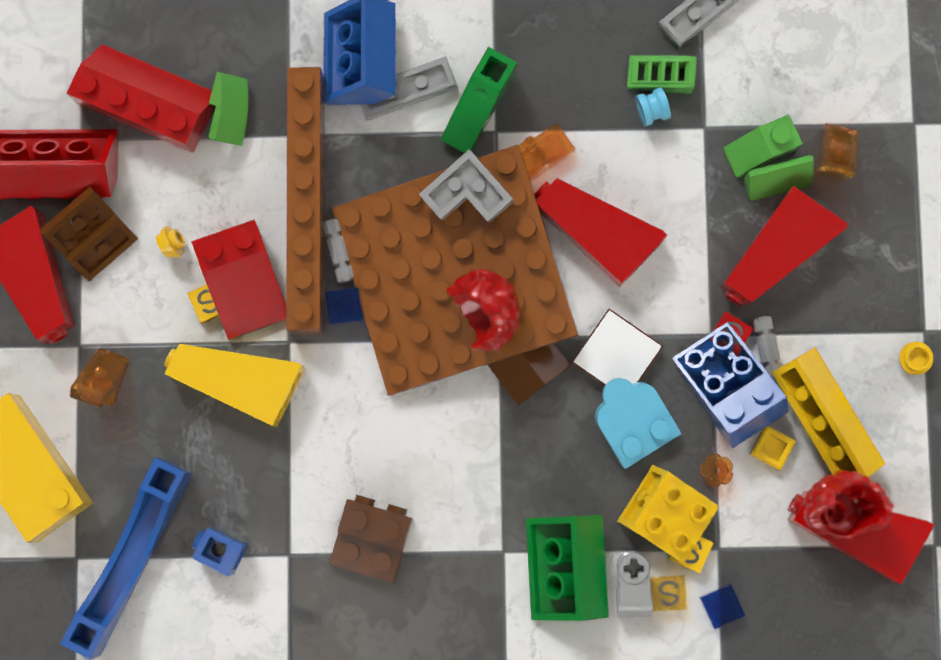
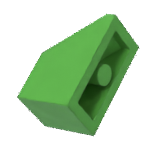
(763, 146)

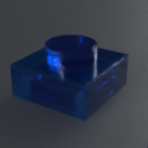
(344, 306)
(722, 606)

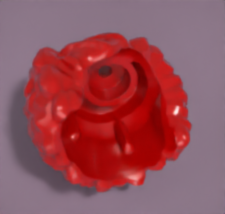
(489, 306)
(847, 505)

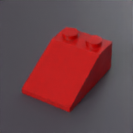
(240, 279)

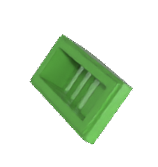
(673, 62)

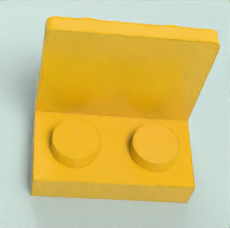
(668, 513)

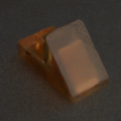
(545, 150)
(837, 153)
(100, 379)

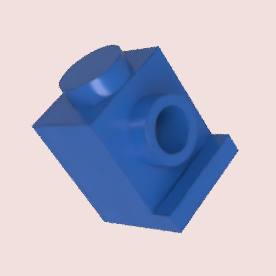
(204, 551)

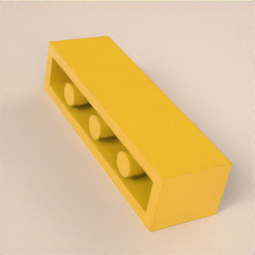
(827, 415)

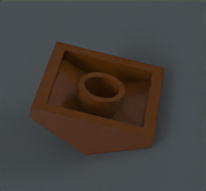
(529, 371)

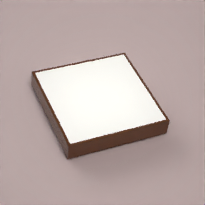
(616, 351)

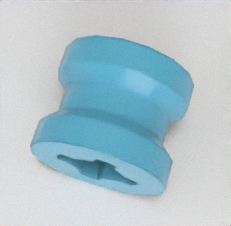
(653, 106)

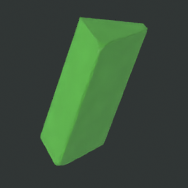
(779, 178)

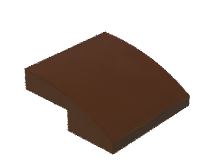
(89, 234)

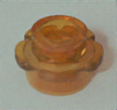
(725, 466)

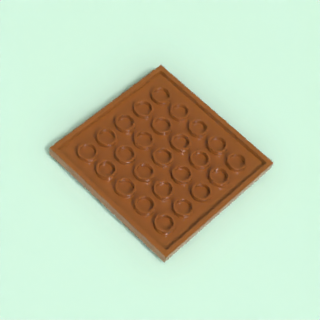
(410, 256)

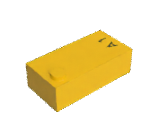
(34, 477)

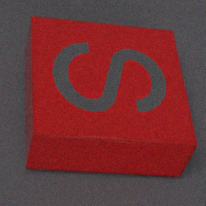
(741, 328)

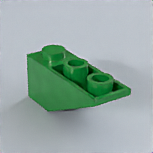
(479, 100)

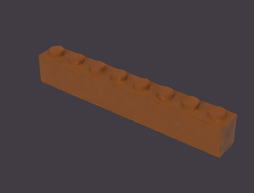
(305, 201)

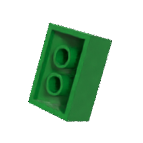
(567, 568)

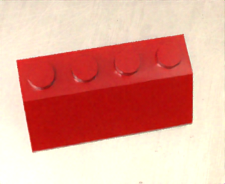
(142, 97)
(57, 162)

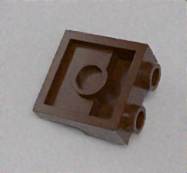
(371, 538)

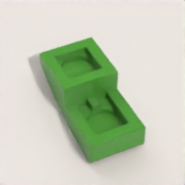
(231, 109)

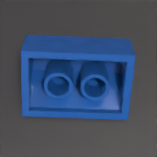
(359, 53)

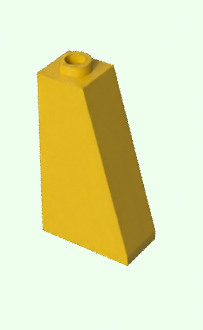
(241, 380)

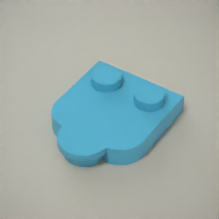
(634, 420)

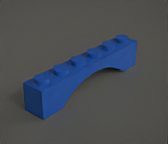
(110, 594)

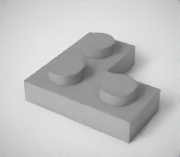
(463, 181)

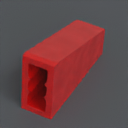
(601, 231)
(786, 241)
(33, 276)
(883, 551)

